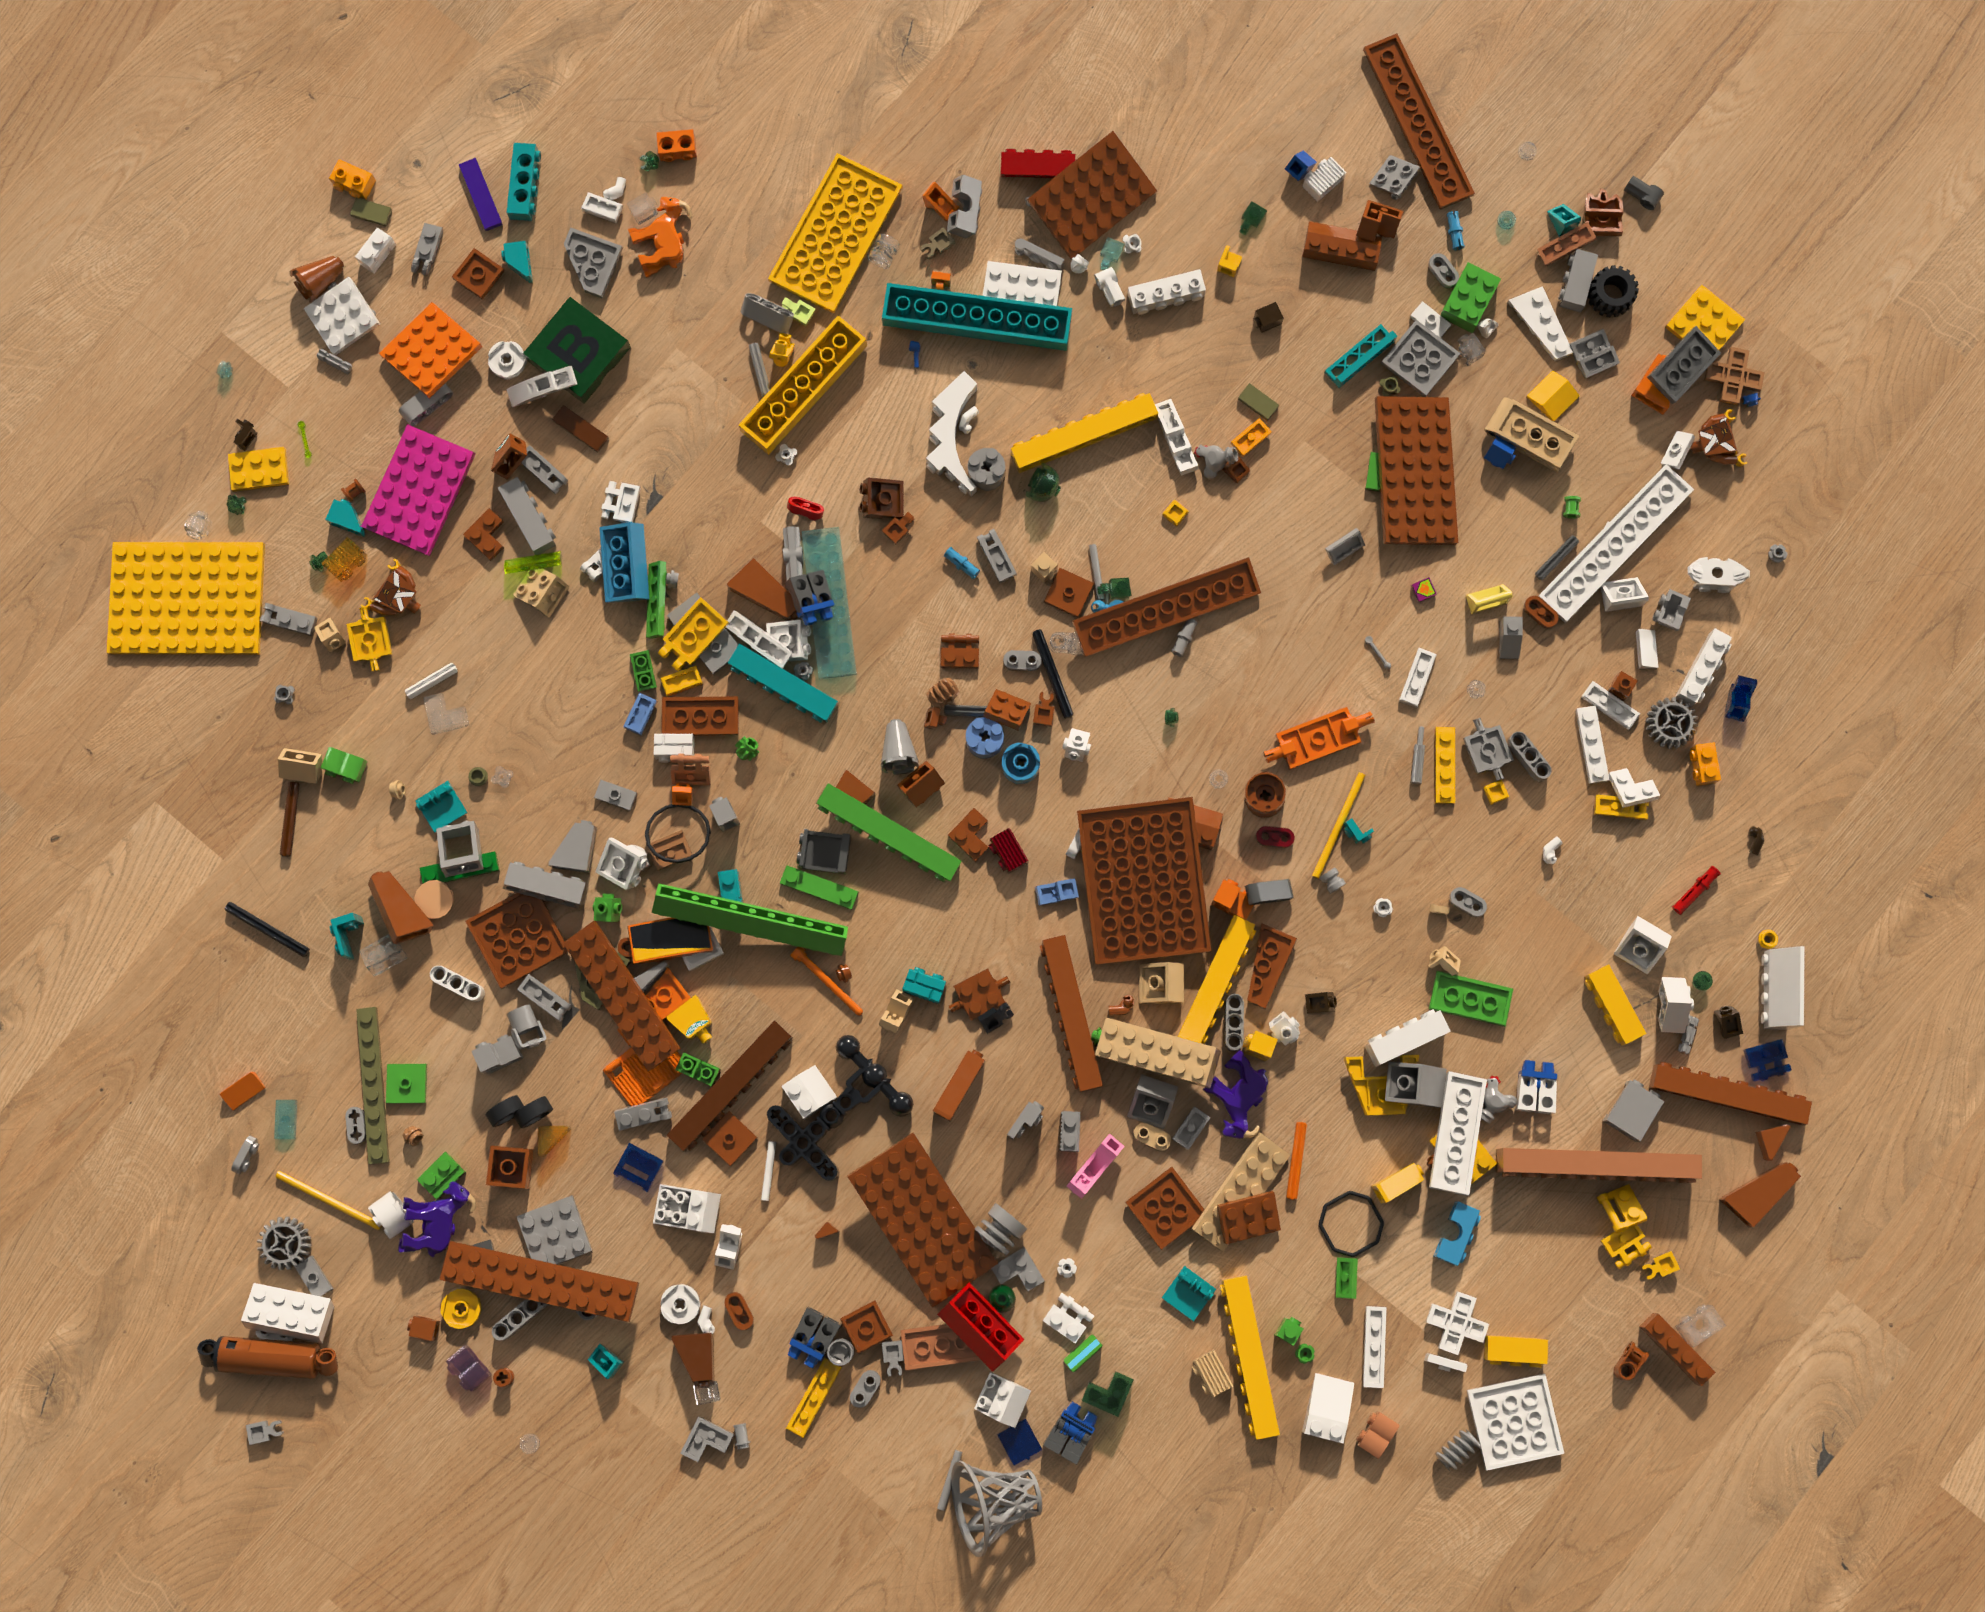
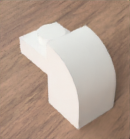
(728, 1246)

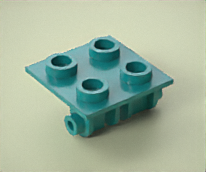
(441, 806)
(1189, 1293)

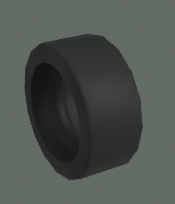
(504, 1111)
(533, 1112)

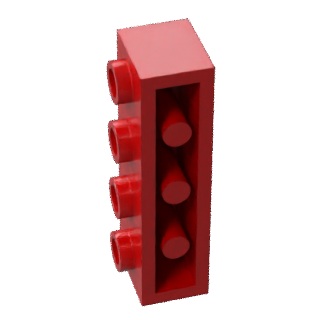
(1034, 165)

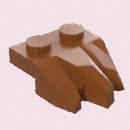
(1604, 214)

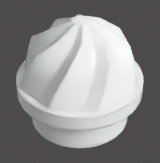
(1079, 264)

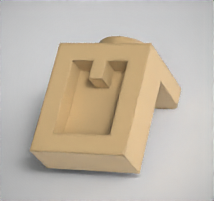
(329, 635)
(1446, 959)

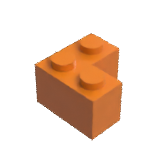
(1232, 900)

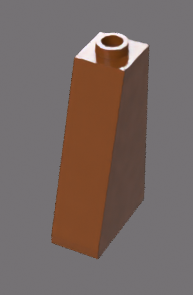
(763, 590)
(398, 910)
(959, 1085)
(1760, 1194)

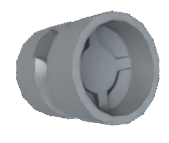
(840, 1352)

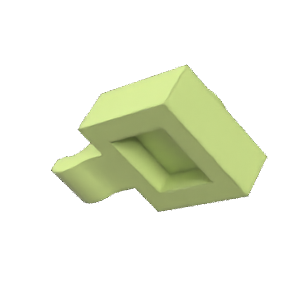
(801, 310)

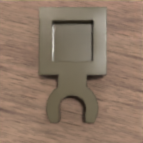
(938, 242)

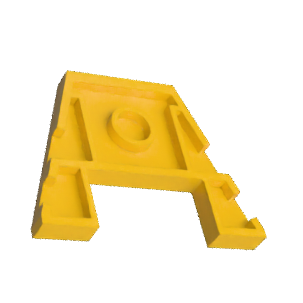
(1372, 1090)

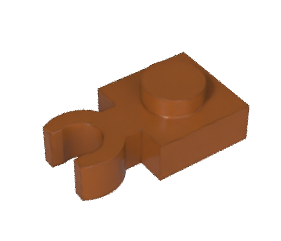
(1044, 713)

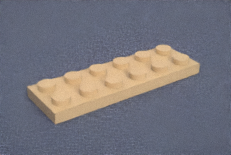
(1248, 1178)

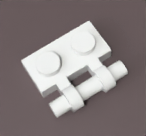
(626, 502)
(1063, 1322)

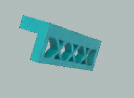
(1363, 359)

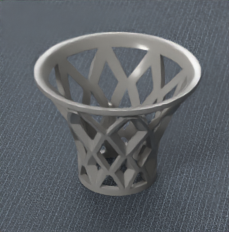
(1002, 1520)

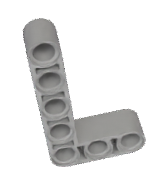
(527, 1315)

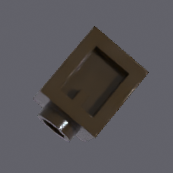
(246, 435)
(1320, 1002)
(1729, 1021)

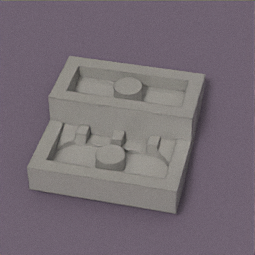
(1594, 353)

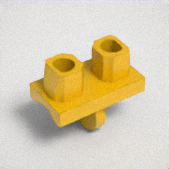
(782, 350)

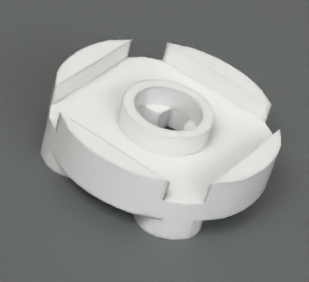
(510, 369)
(691, 1304)

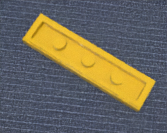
(813, 1398)

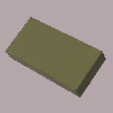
(371, 212)
(1258, 402)

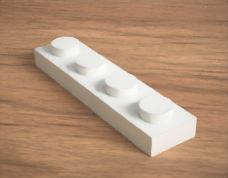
(1592, 744)
(1374, 1347)

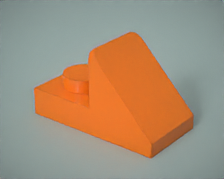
(939, 201)

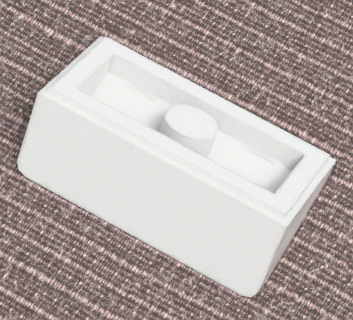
(1646, 649)

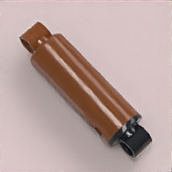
(267, 1357)

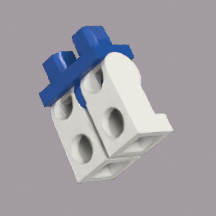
(1536, 1089)

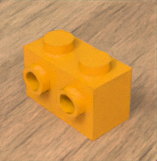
(352, 179)
(1705, 764)

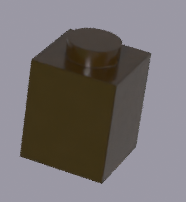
(1268, 317)

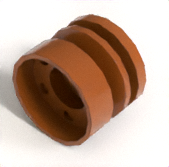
(1273, 787)

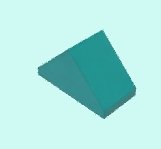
(1563, 219)
(605, 1361)

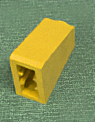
(1398, 1182)

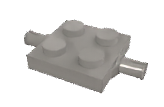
(1488, 749)

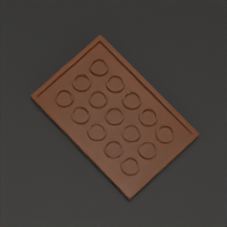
(1091, 195)

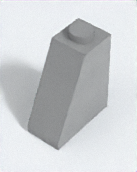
(576, 848)

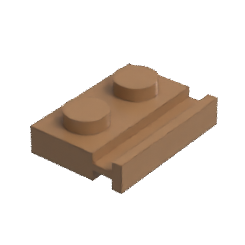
(673, 847)

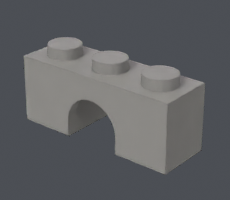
(968, 192)

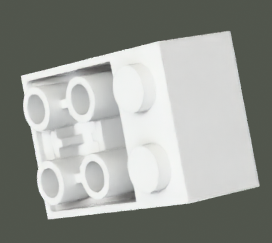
(687, 1208)

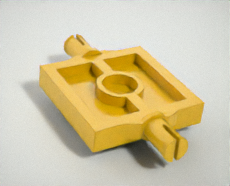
(369, 639)

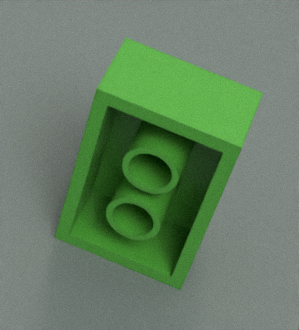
(1470, 297)

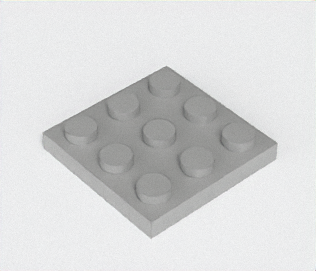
(1420, 358)
(555, 1232)

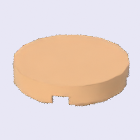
(434, 898)

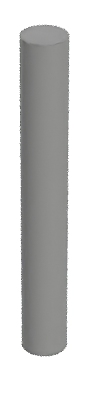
(1096, 569)
(947, 1486)

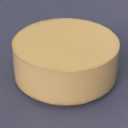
(1439, 909)

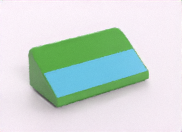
(1082, 1353)

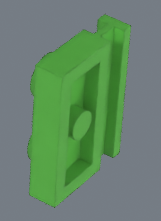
(440, 1174)

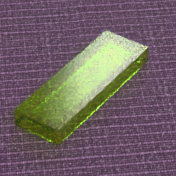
(533, 562)

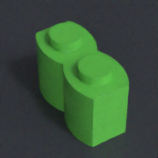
(343, 765)

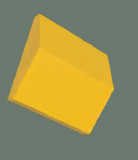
(1553, 395)

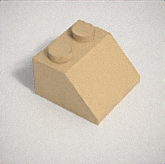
(1161, 983)

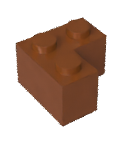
(1380, 220)

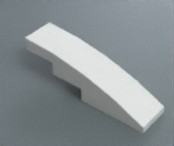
(1176, 437)
(758, 639)

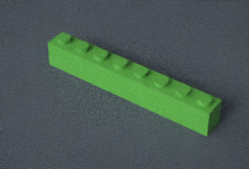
(888, 832)

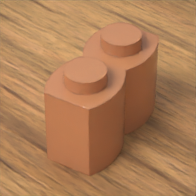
(1377, 1435)

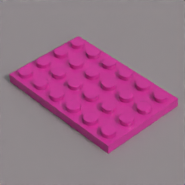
(418, 490)

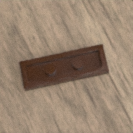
(580, 428)

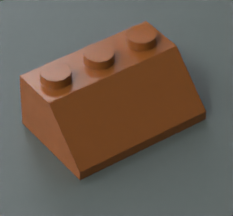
(1207, 826)

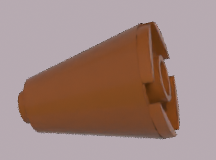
(316, 276)

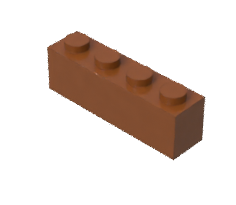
(1677, 1349)

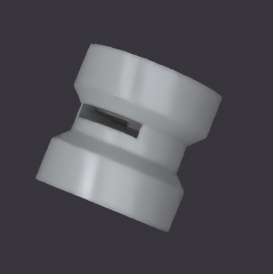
(1333, 881)

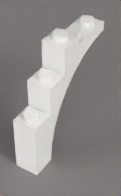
(949, 406)

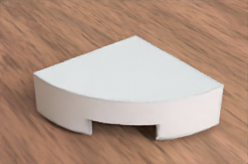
(1487, 326)

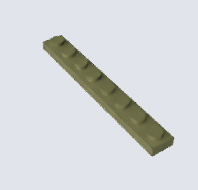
(372, 1085)

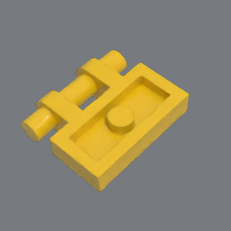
(1618, 1242)

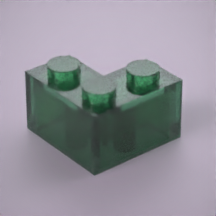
(1109, 1399)

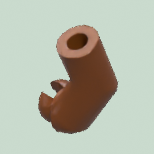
(1124, 1007)

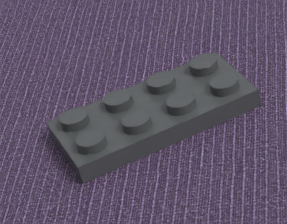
(1684, 365)

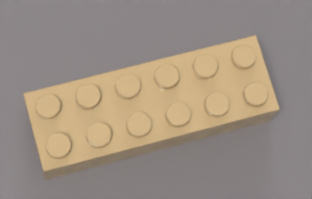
(1158, 1052)

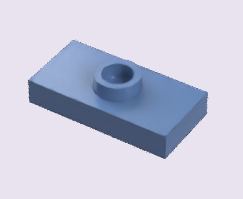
(640, 714)

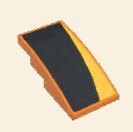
(667, 940)

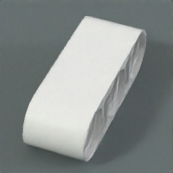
(448, 980)

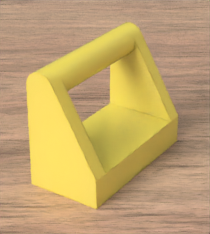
(1489, 598)

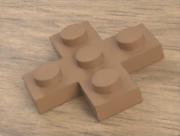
(1734, 376)

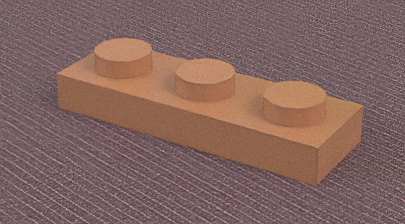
(1566, 244)

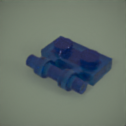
(1765, 1054)

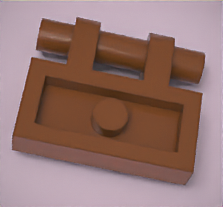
(960, 657)

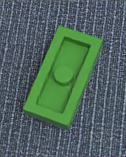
(1346, 1278)

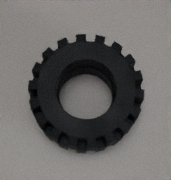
(1616, 277)

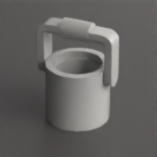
(522, 1022)

